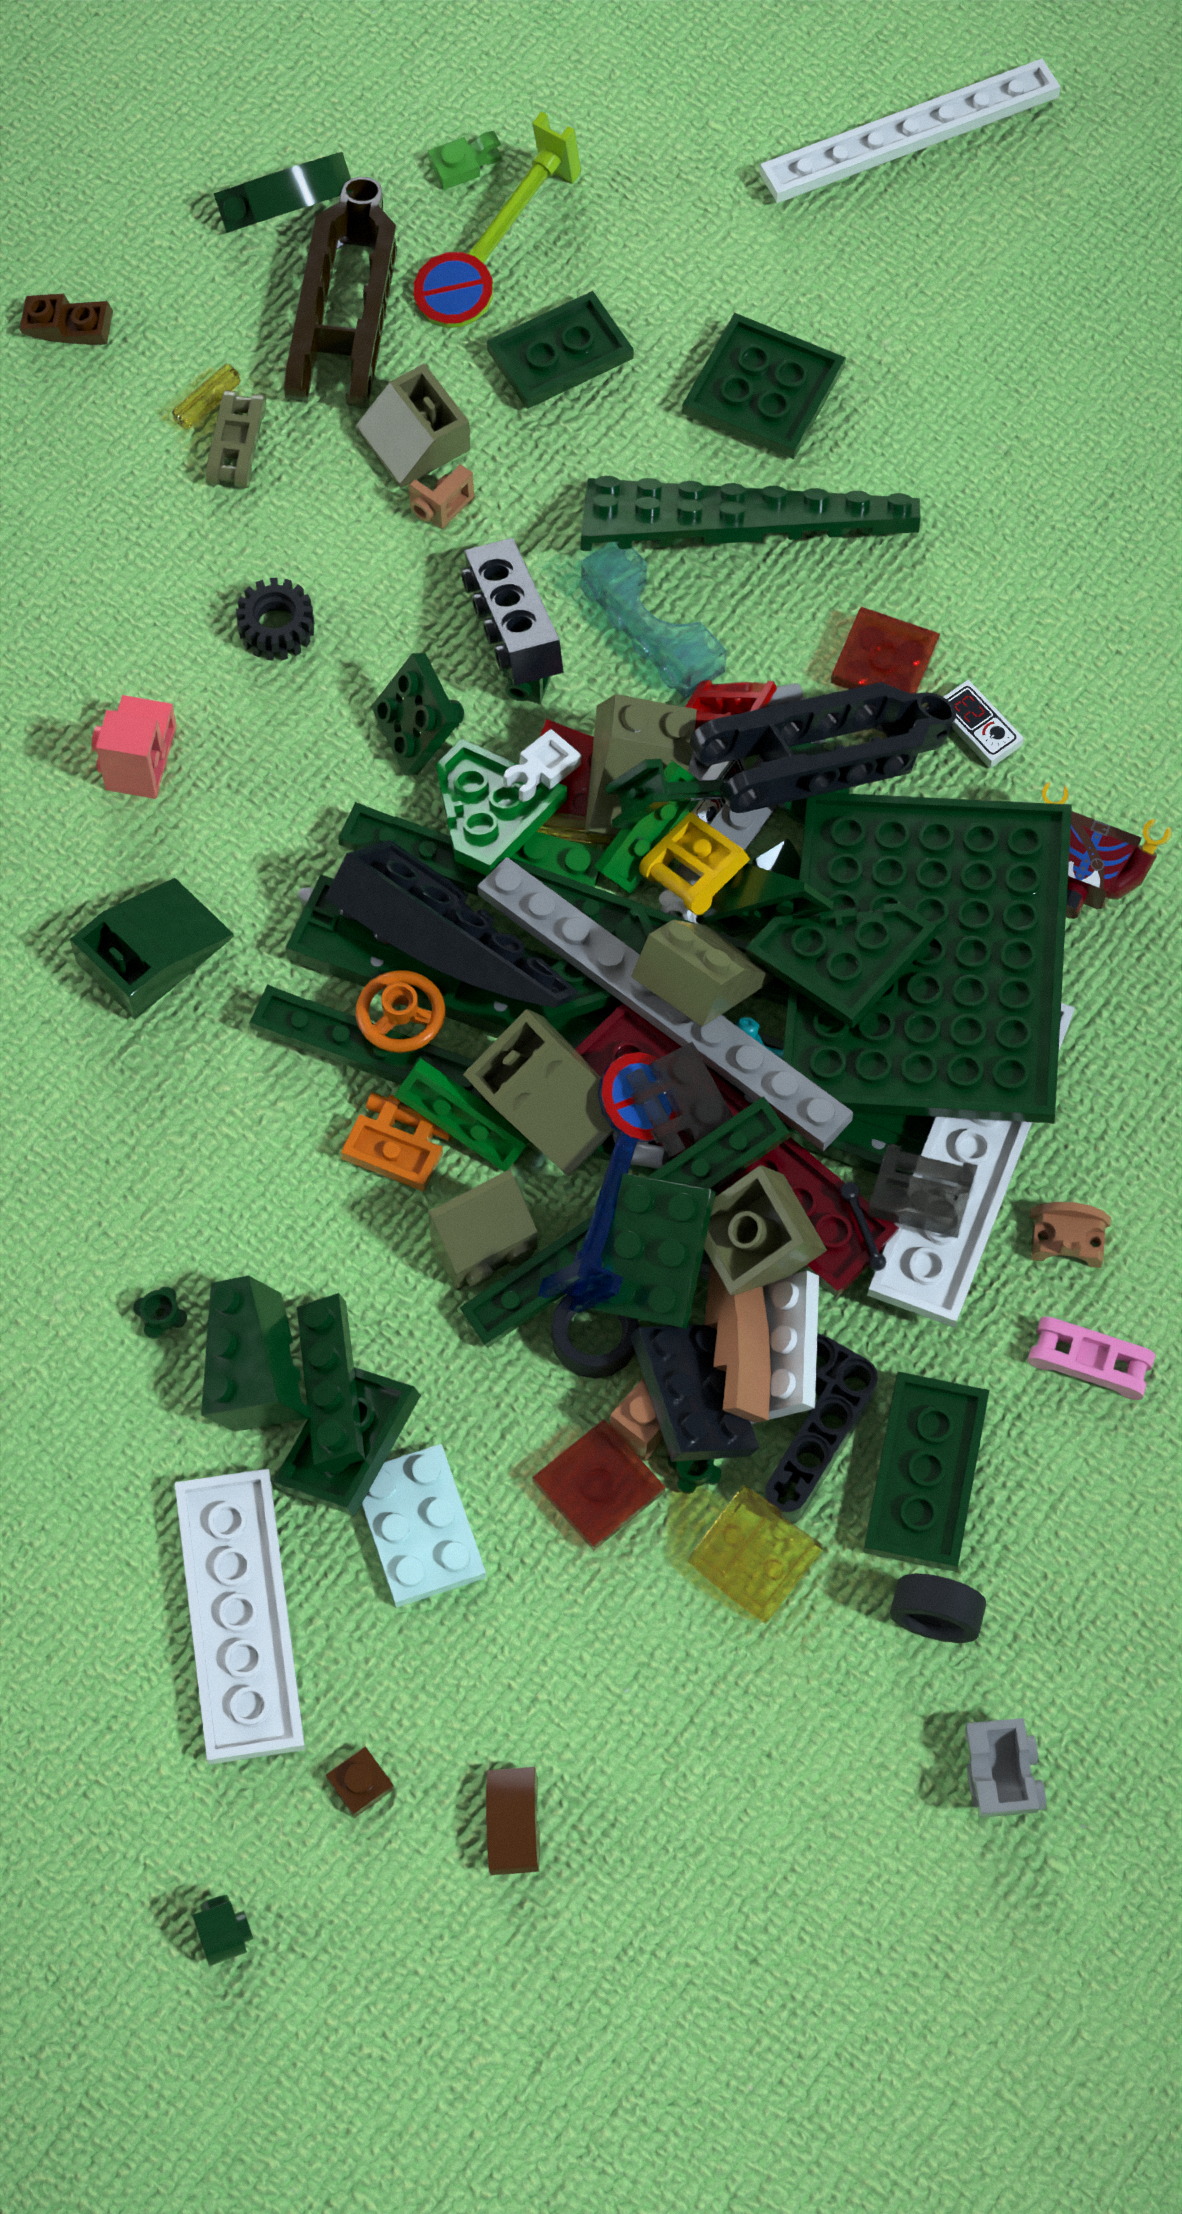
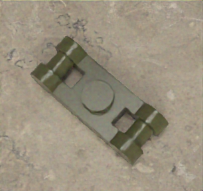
(235, 438)

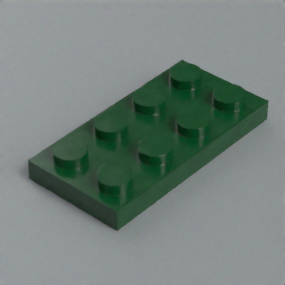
(926, 1471)

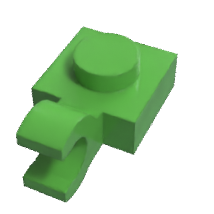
(459, 162)

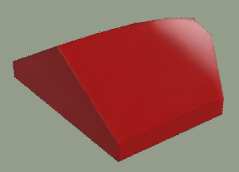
(729, 699)

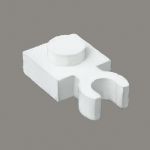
(543, 761)

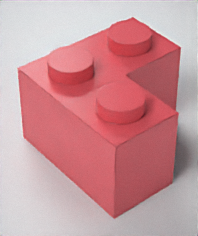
(134, 745)

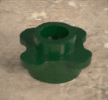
(159, 1299)
(689, 1479)

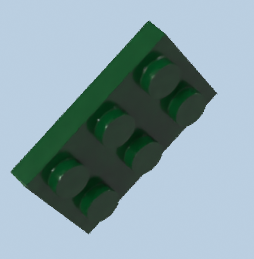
(560, 349)
(657, 1249)
(383, 1414)

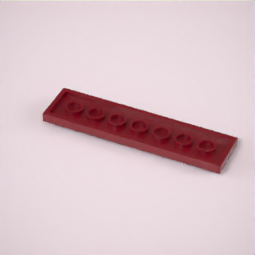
(810, 1180)

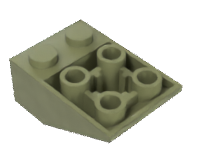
(543, 1090)

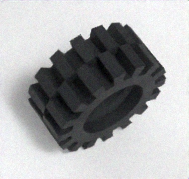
(279, 639)

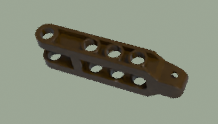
(351, 221)

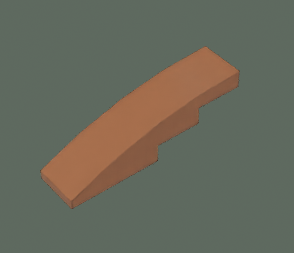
(741, 1348)

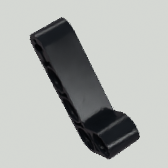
(814, 1436)

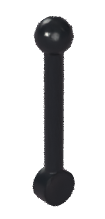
(850, 1193)

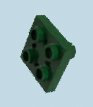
(422, 710)

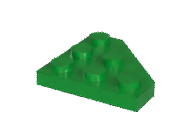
(482, 814)

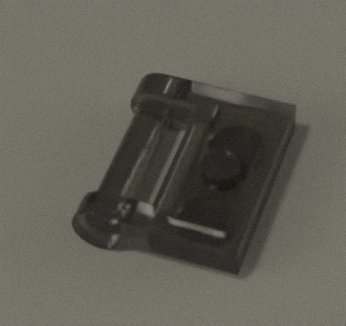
(919, 1200)

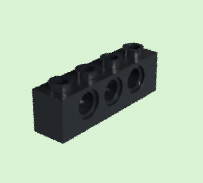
(512, 612)

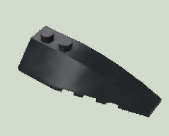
(430, 921)

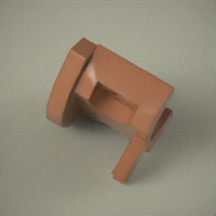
(1069, 1231)

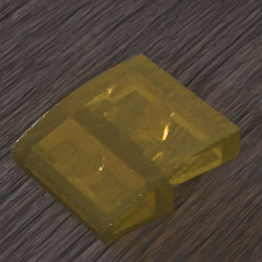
(754, 1554)

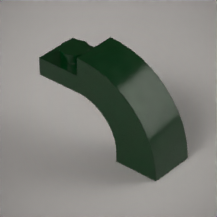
(282, 192)

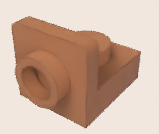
(446, 500)

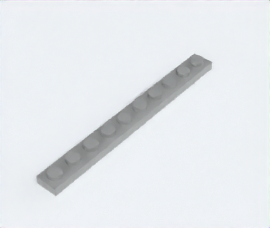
(611, 964)

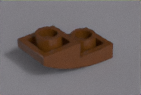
(57, 320)
(512, 1821)

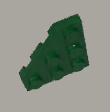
(843, 955)

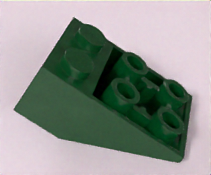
(148, 944)

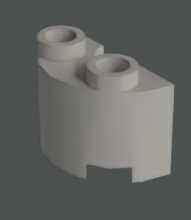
(1001, 1768)

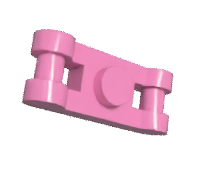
(1091, 1357)

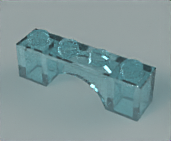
(679, 651)

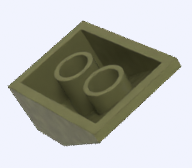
(626, 735)
(697, 970)

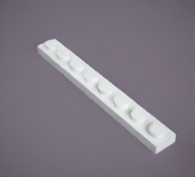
(909, 130)

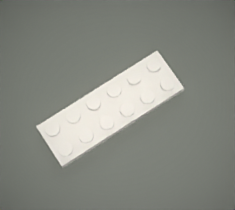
(239, 1617)

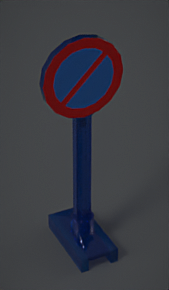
(585, 1276)

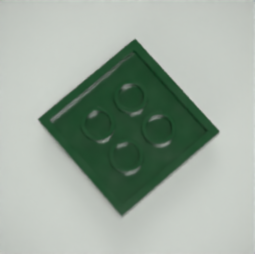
(763, 385)

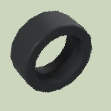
(585, 1364)
(938, 1608)

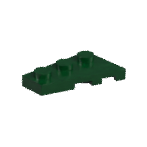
(591, 996)

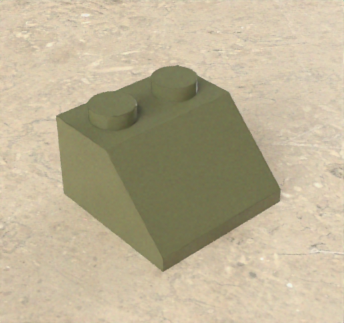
(483, 1231)
(759, 1232)

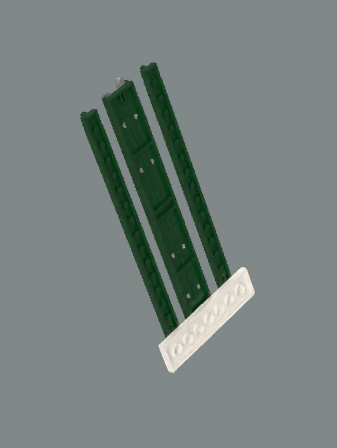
(923, 1268)

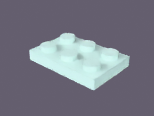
(421, 1527)

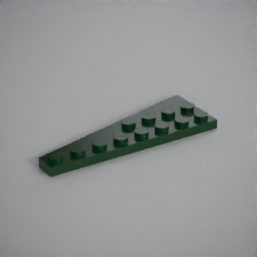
(731, 513)

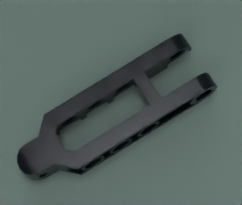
(788, 777)

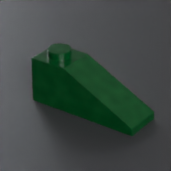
(760, 895)

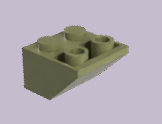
(414, 426)

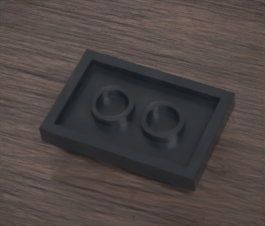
(690, 1394)

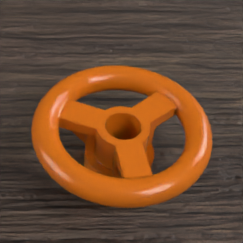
(400, 993)

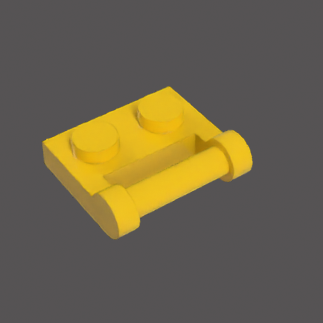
(702, 851)

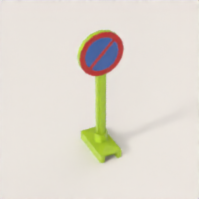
(458, 285)

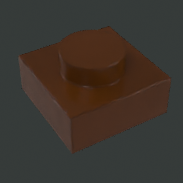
(360, 1782)

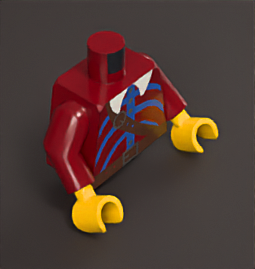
(1104, 860)

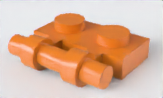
(390, 1150)

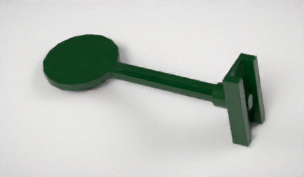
(646, 790)

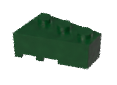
(249, 1358)

